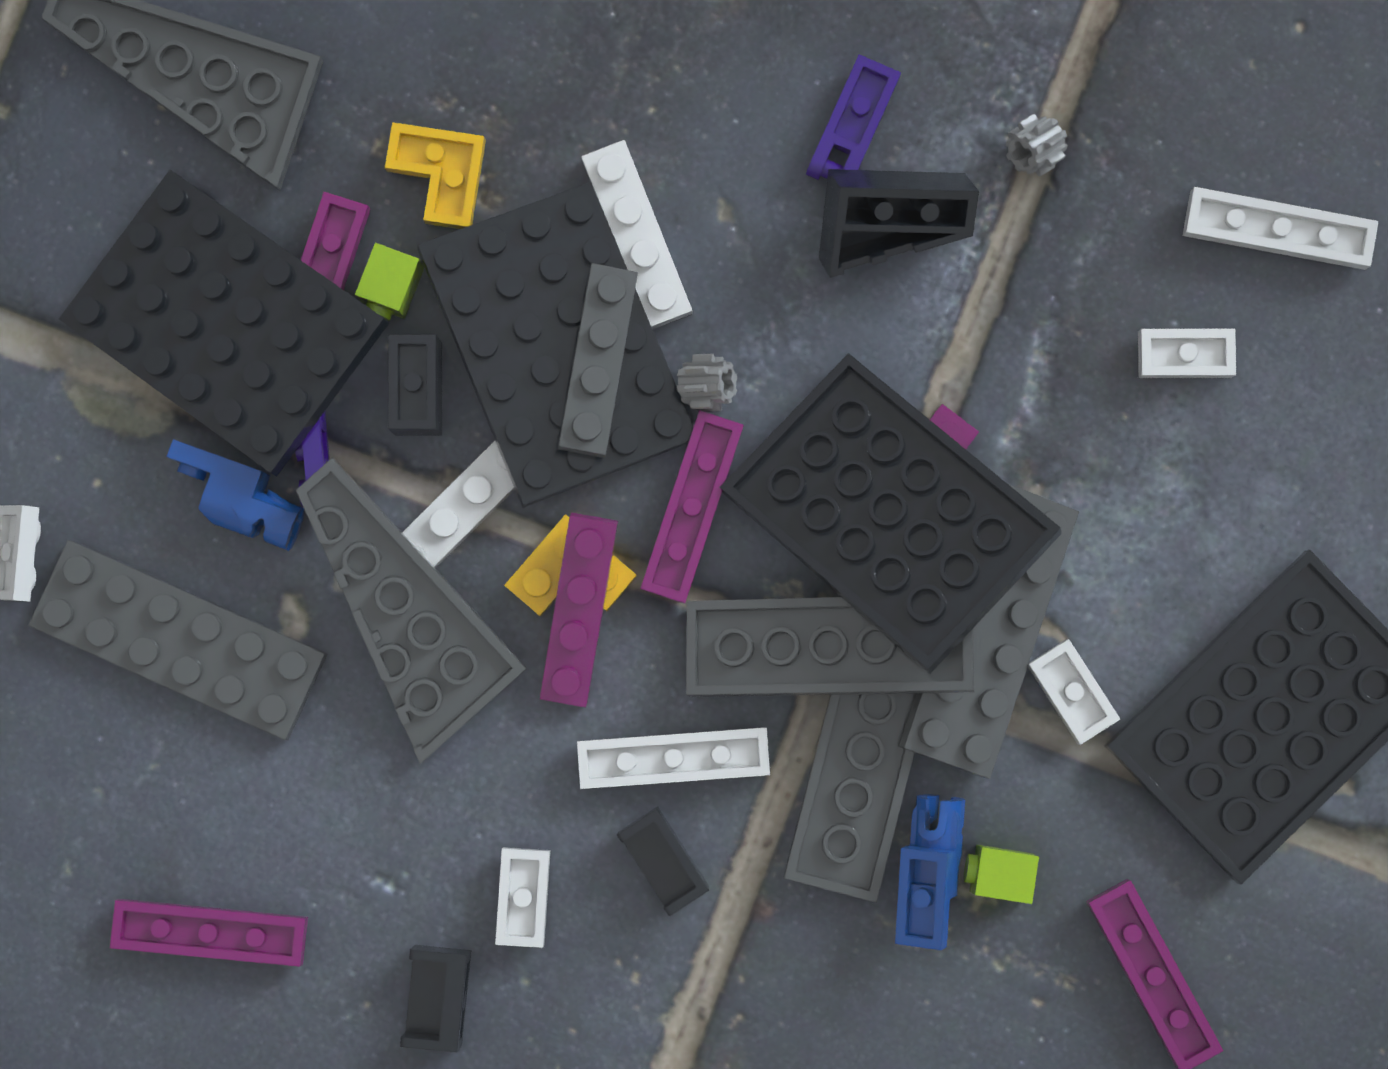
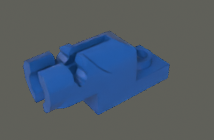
(237, 498)
(929, 872)

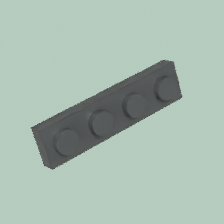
(597, 360)

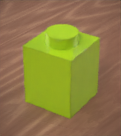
(389, 281)
(1001, 874)

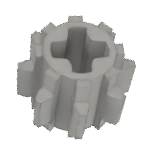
(1036, 145)
(707, 382)

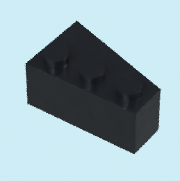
(891, 213)

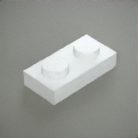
(1186, 353)
(18, 540)
(1073, 691)
(522, 897)

